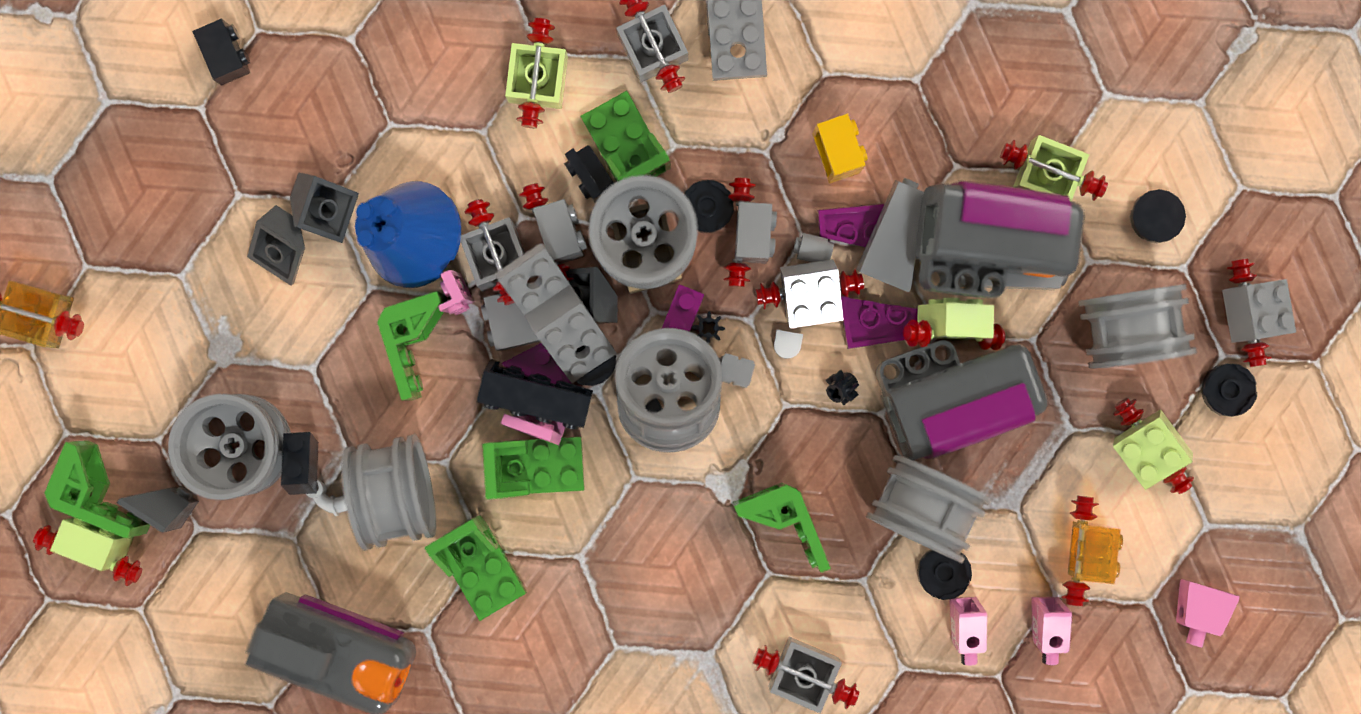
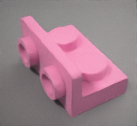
(455, 286)
(530, 425)

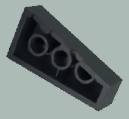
(533, 395)

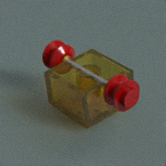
(37, 315)
(1092, 552)

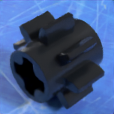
(700, 327)
(842, 387)

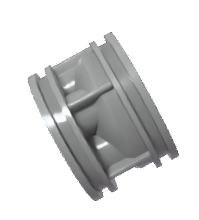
(614, 207)
(666, 358)
(192, 438)

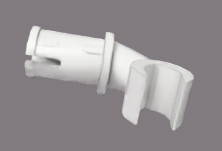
(330, 504)

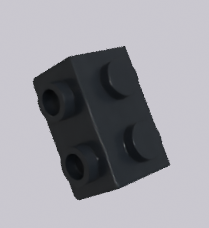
(590, 172)

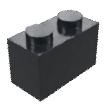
(222, 52)
(299, 463)

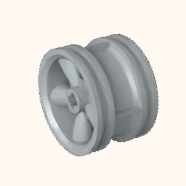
(1137, 327)
(388, 492)
(928, 507)

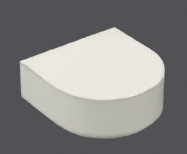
(787, 343)

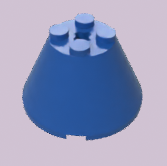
(409, 233)

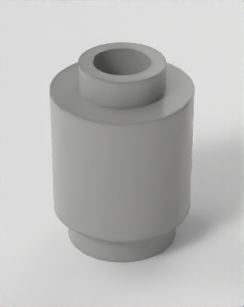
(813, 248)

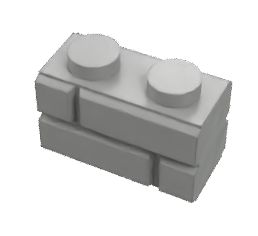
(736, 370)

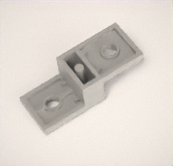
(732, 24)
(555, 313)

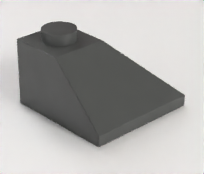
(322, 206)
(277, 245)
(595, 294)
(162, 508)

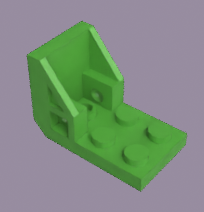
(625, 139)
(420, 318)
(532, 467)
(70, 486)
(766, 508)
(477, 566)

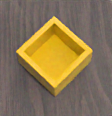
(839, 148)

